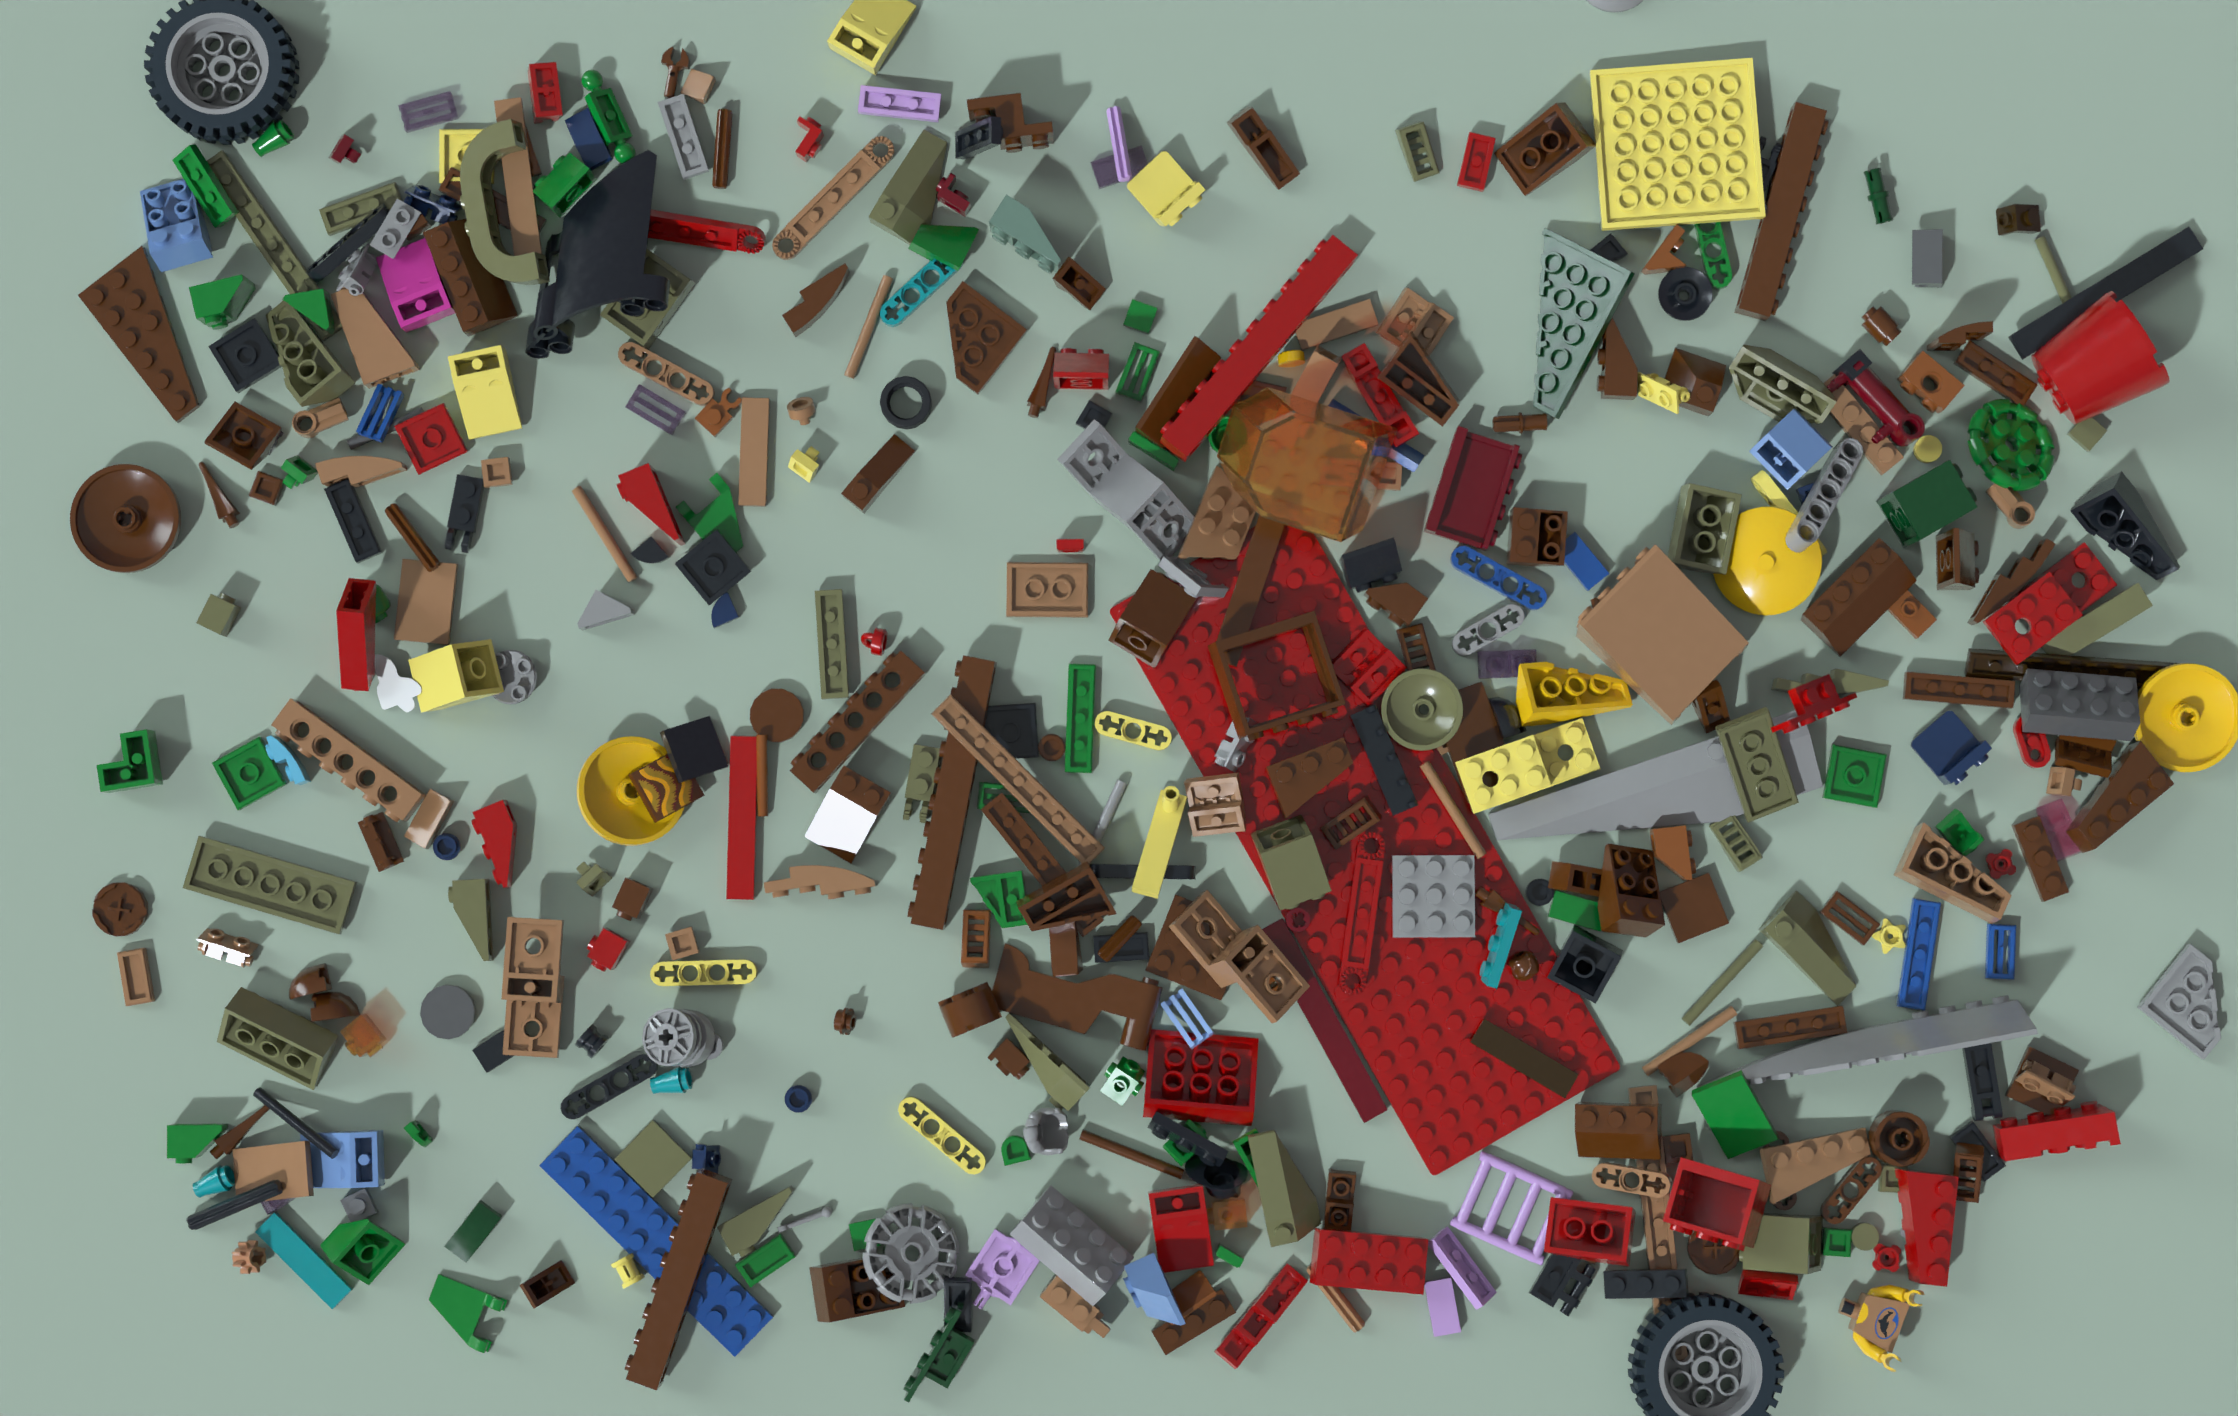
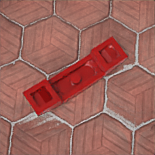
(1377, 394)

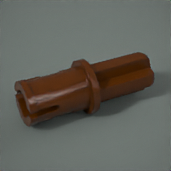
(1520, 423)

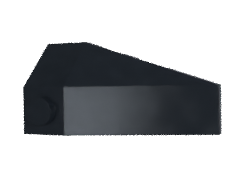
(2122, 519)

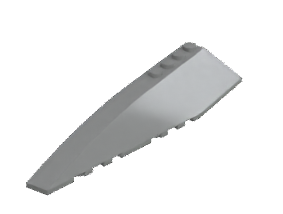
(1664, 791)
(1894, 1040)

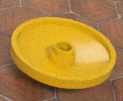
(1762, 570)
(2188, 717)
(609, 797)

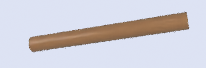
(868, 327)
(604, 534)
(1453, 809)
(1691, 1039)

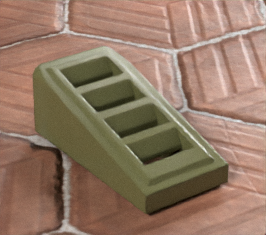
(1408, 154)
(1727, 847)

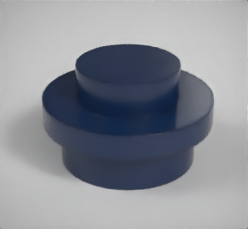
(446, 846)
(798, 1098)

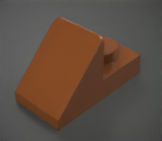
(1663, 260)

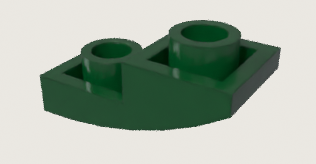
(473, 1231)

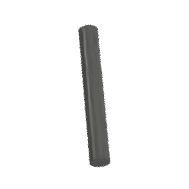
(359, 440)

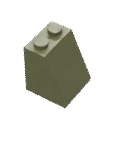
(1291, 862)
(1786, 1244)

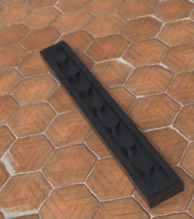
(2121, 282)

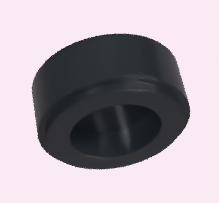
(1538, 892)

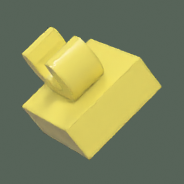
(805, 464)

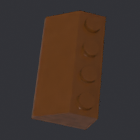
(475, 293)
(1179, 386)
(1859, 597)

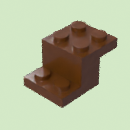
(1015, 131)

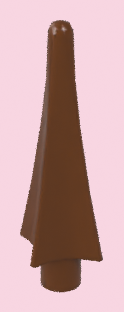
(1038, 396)
(224, 507)
(1495, 902)
(231, 1139)

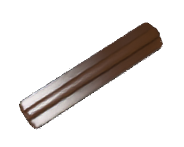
(722, 149)
(412, 537)

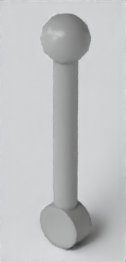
(826, 1212)

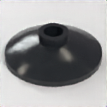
(1693, 283)

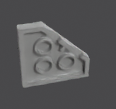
(2186, 1002)

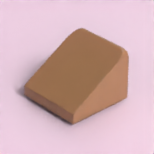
(698, 86)

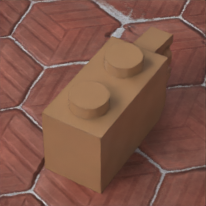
(1074, 1307)

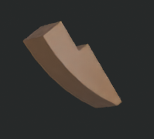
(359, 470)

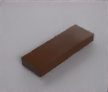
(1995, 373)

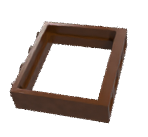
(1321, 660)

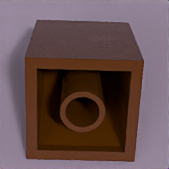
(1152, 618)

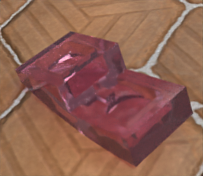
(2055, 822)

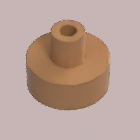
(801, 409)

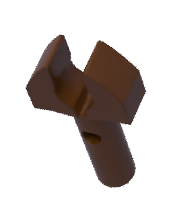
(674, 70)

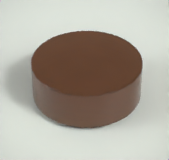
(1051, 747)

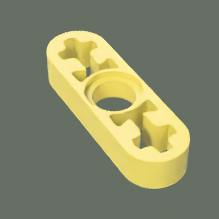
(1115, 719)

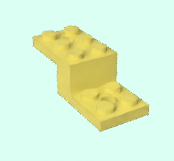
(1527, 765)

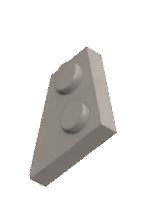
(1191, 578)

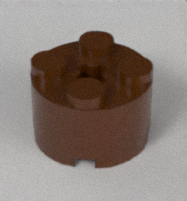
(969, 1009)
(1912, 1130)

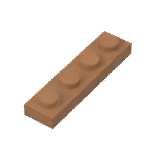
(1860, 426)

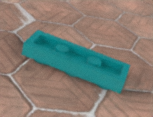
(1500, 945)

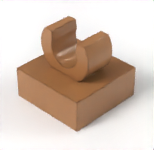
(2062, 781)

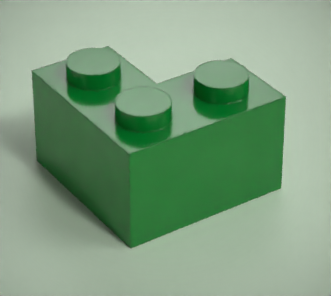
(139, 767)

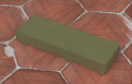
(350, 212)

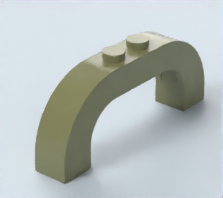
(480, 209)

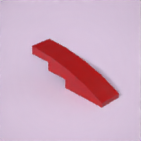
(1261, 1316)

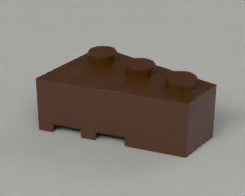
(1419, 380)
(1307, 773)
(1066, 899)

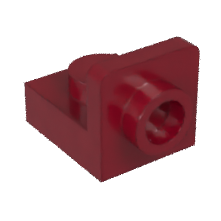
(955, 200)

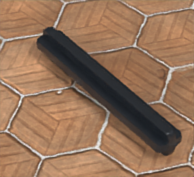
(234, 1204)

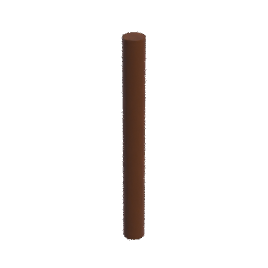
(1131, 1154)

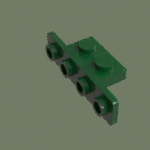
(945, 1357)

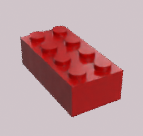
(1369, 1261)

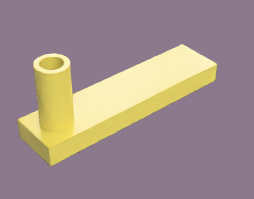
(1159, 842)

